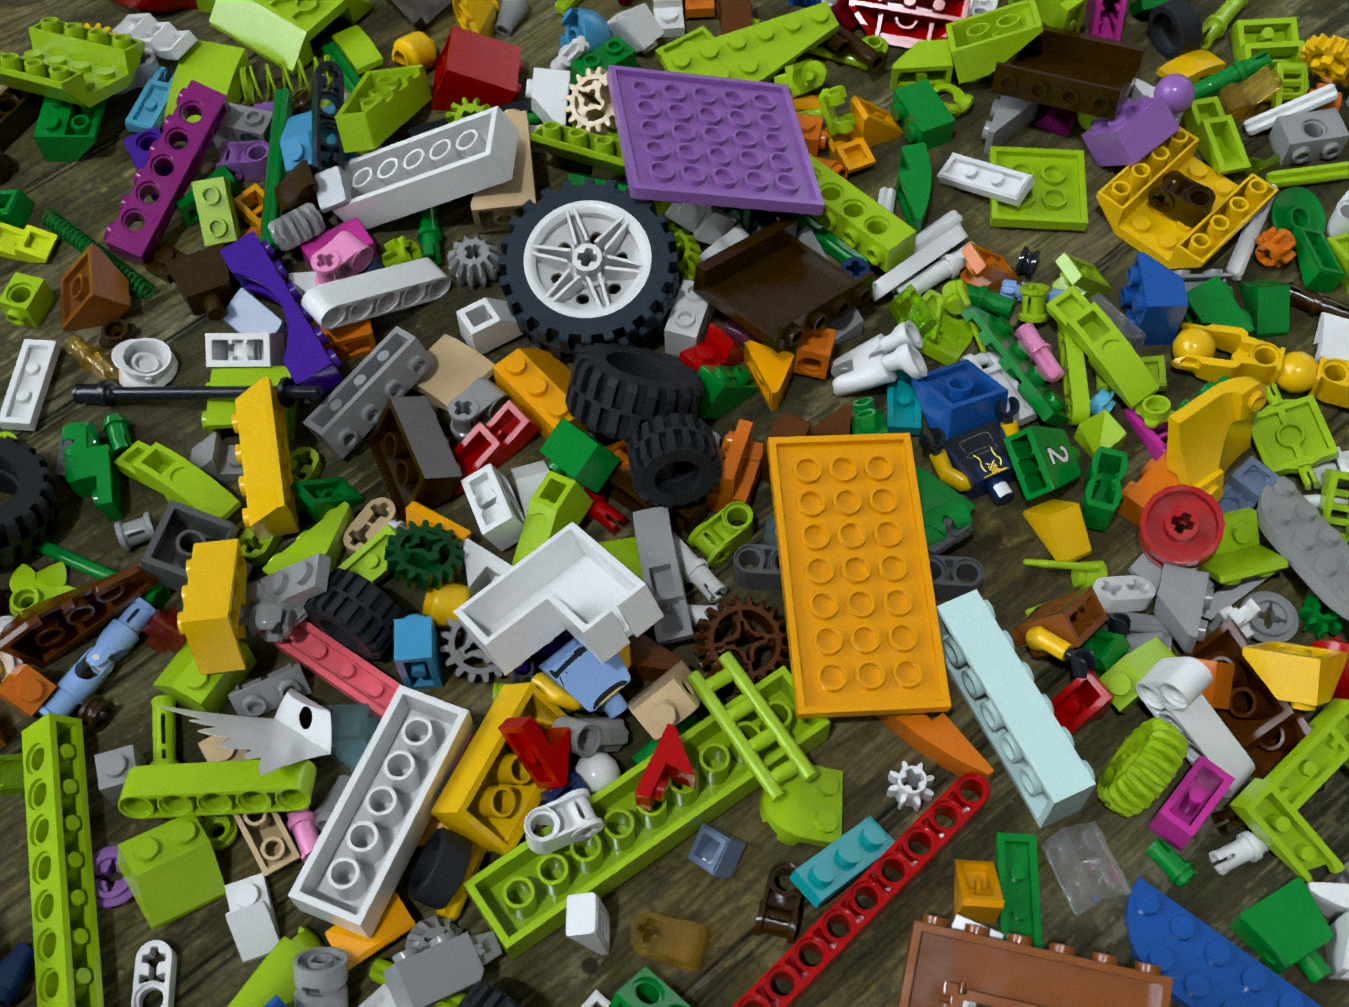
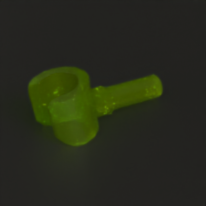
(1259, 165)

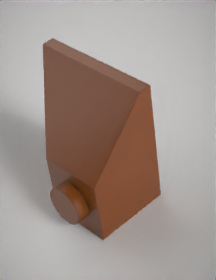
(92, 291)

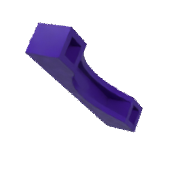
(305, 351)

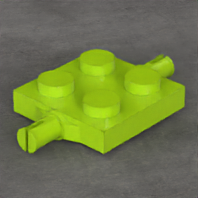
(1292, 436)

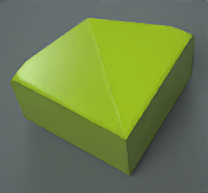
(1100, 431)

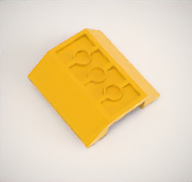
(1164, 237)

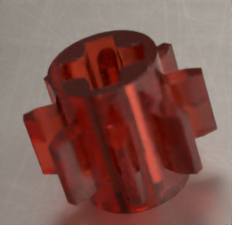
(163, 631)

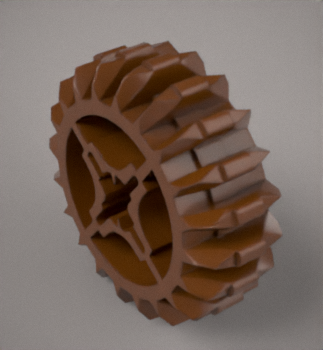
(741, 629)

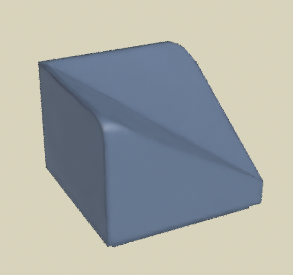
(716, 850)

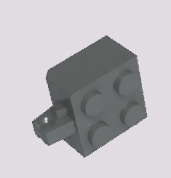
(174, 542)

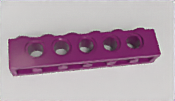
(141, 244)

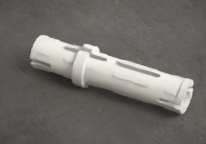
(946, 267)
(696, 571)

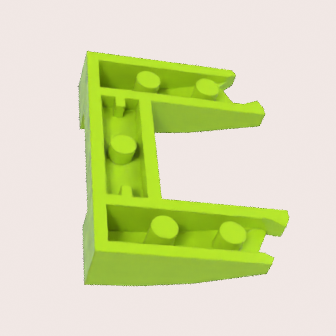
(1272, 803)

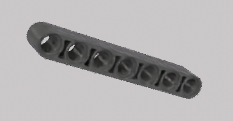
(768, 576)

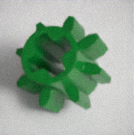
(1319, 618)

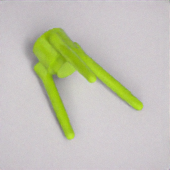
(955, 300)
(1082, 573)

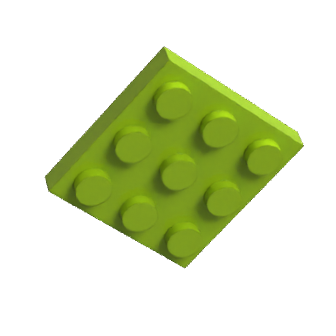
(1057, 195)

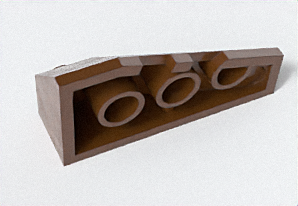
(62, 621)

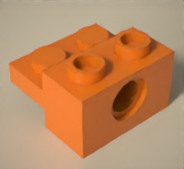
(740, 467)

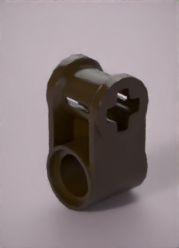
(1184, 199)
(779, 909)

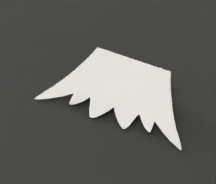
(274, 740)

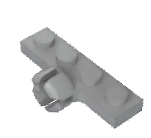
(274, 597)

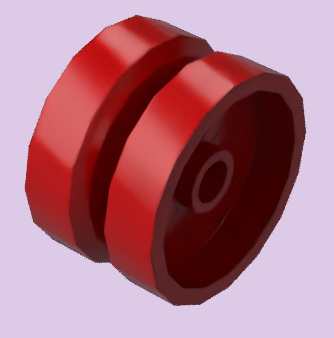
(1187, 508)

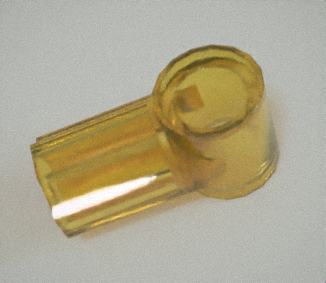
(1242, 97)

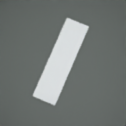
(1230, 594)

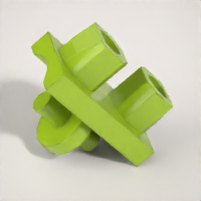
(803, 76)

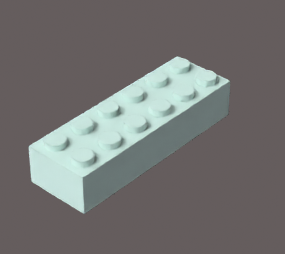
(1012, 710)

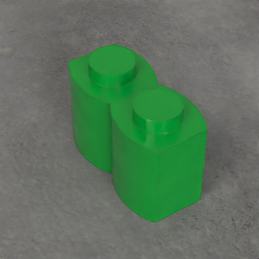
(1103, 487)

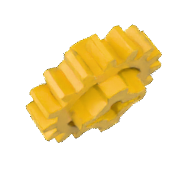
(1327, 58)

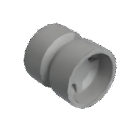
(321, 978)

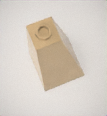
(497, 205)

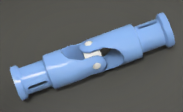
(111, 646)

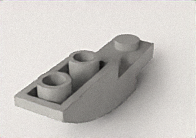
(663, 573)

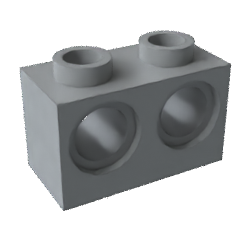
(244, 124)

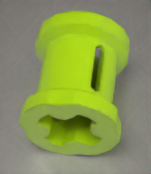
(1033, 302)

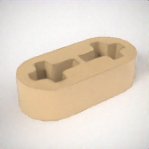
(366, 523)

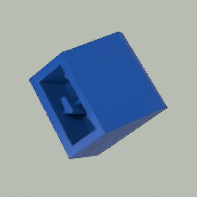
(1154, 299)

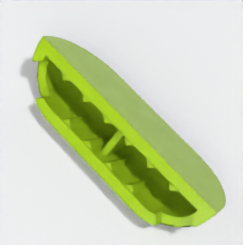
(276, 972)

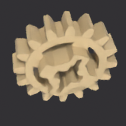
(583, 110)

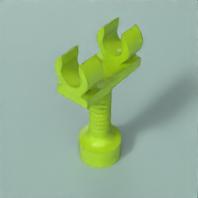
(828, 99)

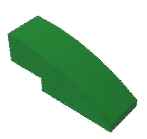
(914, 184)

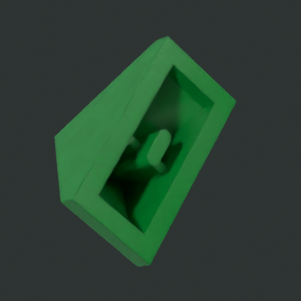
(1268, 306)
(321, 495)

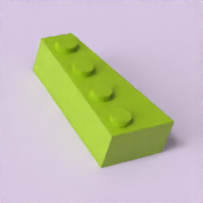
(381, 106)

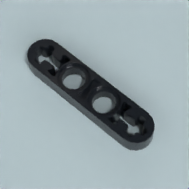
(323, 120)

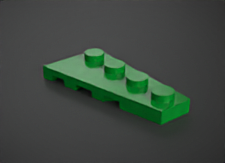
(1015, 362)

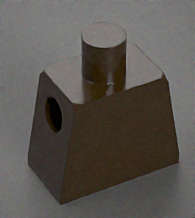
(204, 281)

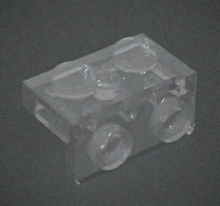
(1085, 867)

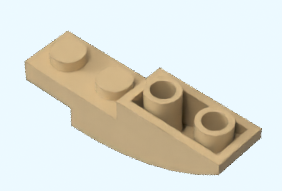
(264, 832)

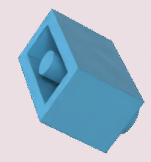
(418, 652)

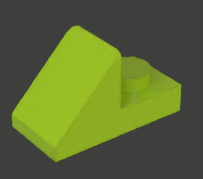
(1081, 275)

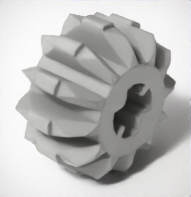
(297, 226)
(474, 261)

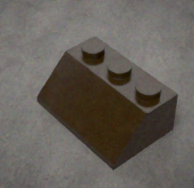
(414, 454)

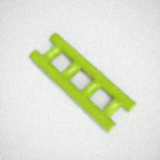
(749, 748)

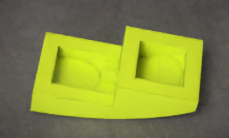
(26, 245)

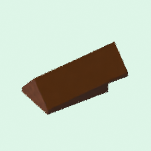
(1258, 721)

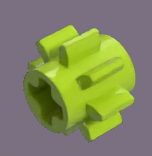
(400, 251)

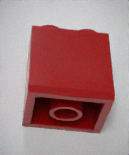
(475, 68)

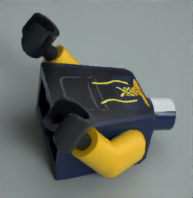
(977, 458)

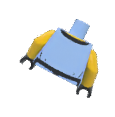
(579, 680)

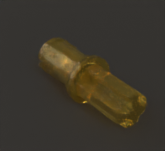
(90, 358)

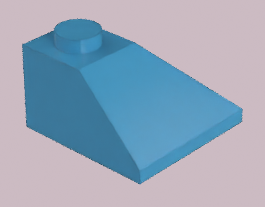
(297, 140)

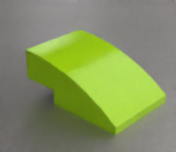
(1275, 35)
(212, 66)

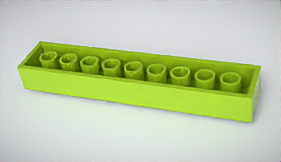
(528, 892)

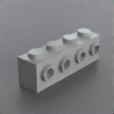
(362, 396)

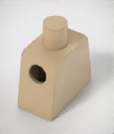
(665, 701)

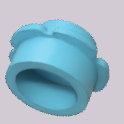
(1101, 401)

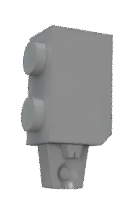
(441, 970)

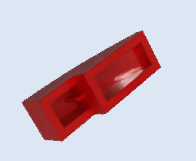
(495, 440)

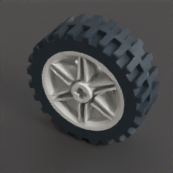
(571, 218)

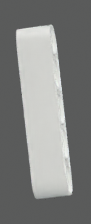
(375, 293)

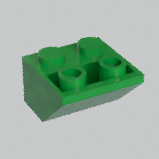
(67, 129)

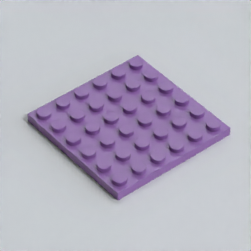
(712, 141)

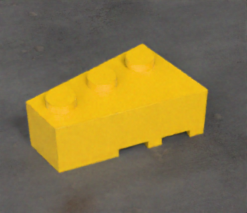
(213, 605)

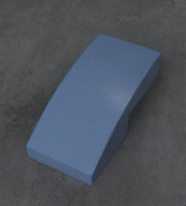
(1246, 485)

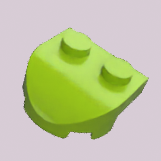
(808, 810)

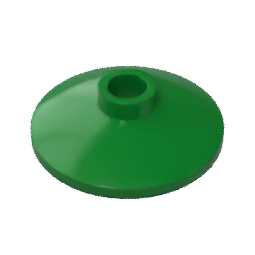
(1298, 208)

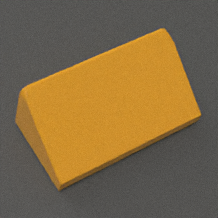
(392, 925)

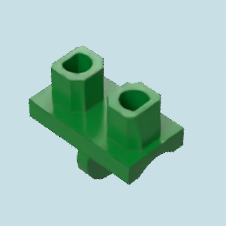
(867, 418)

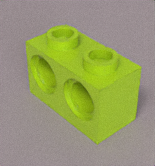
(216, 211)

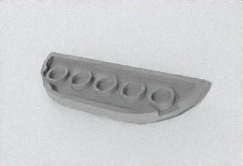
(1307, 542)

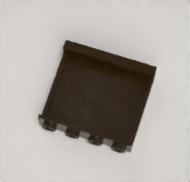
(1071, 72)
(779, 286)

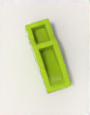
(1218, 136)

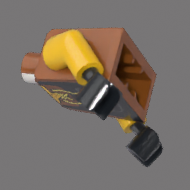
(1067, 624)

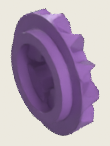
(103, 865)

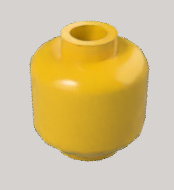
(415, 49)
(443, 602)

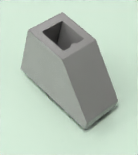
(1180, 604)

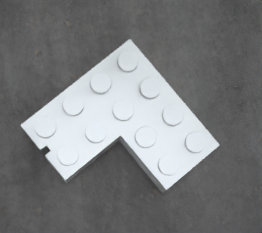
(556, 588)

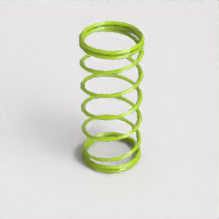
(248, 79)

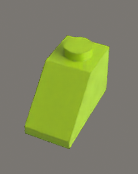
(923, 61)
(1130, 670)

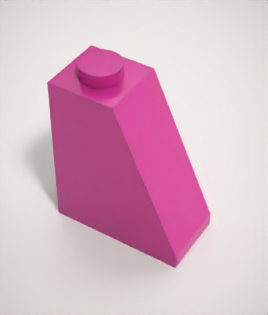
(1106, 18)

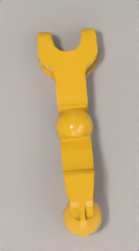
(1261, 360)

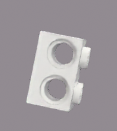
(494, 506)

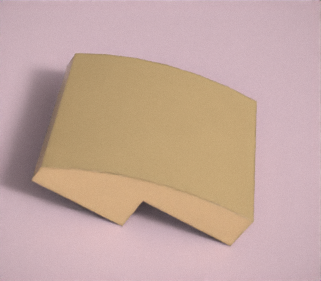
(453, 371)

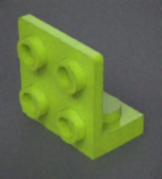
(1241, 552)

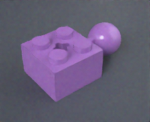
(1140, 123)

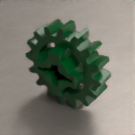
(424, 555)

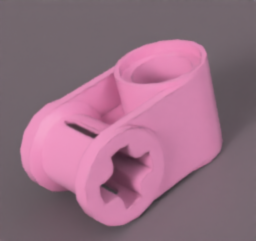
(341, 256)

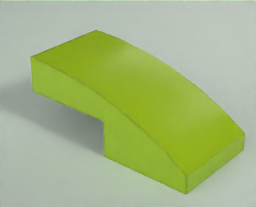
(358, 49)

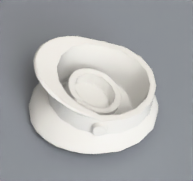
(144, 362)

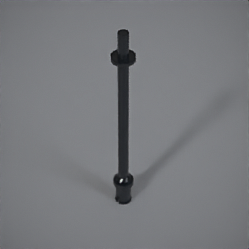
(108, 393)

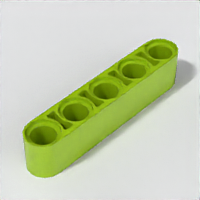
(215, 789)

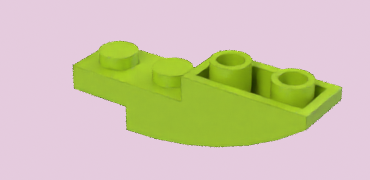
(1104, 345)
(176, 479)

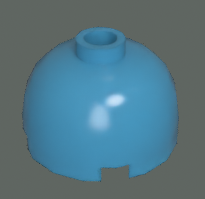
(587, 24)

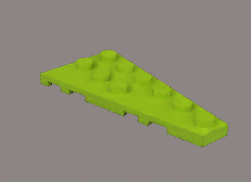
(756, 50)

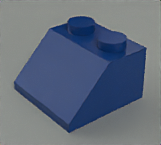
(958, 397)

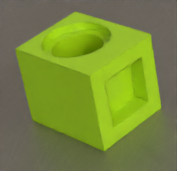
(26, 300)

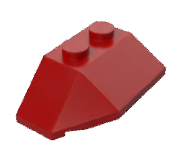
(908, 21)

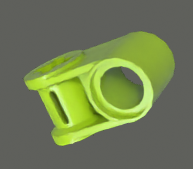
(719, 538)

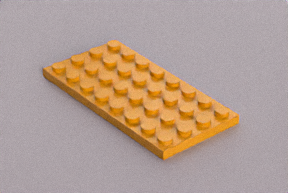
(856, 576)

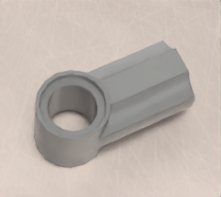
(594, 734)

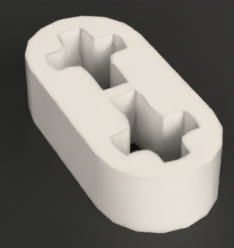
(1124, 593)

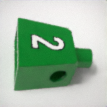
(1042, 459)

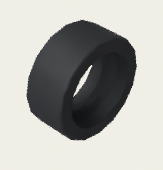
(1186, 22)
(440, 868)

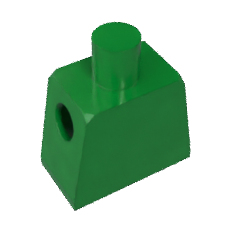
(1287, 931)

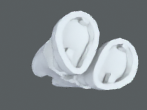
(878, 359)

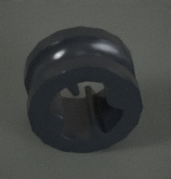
(1027, 262)

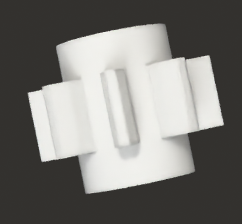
(916, 778)

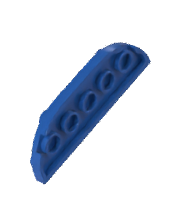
(1202, 962)

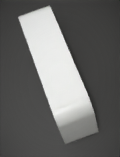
(1174, 693)

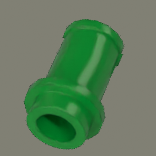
(117, 430)
(1171, 862)

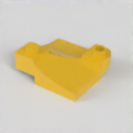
(1213, 432)

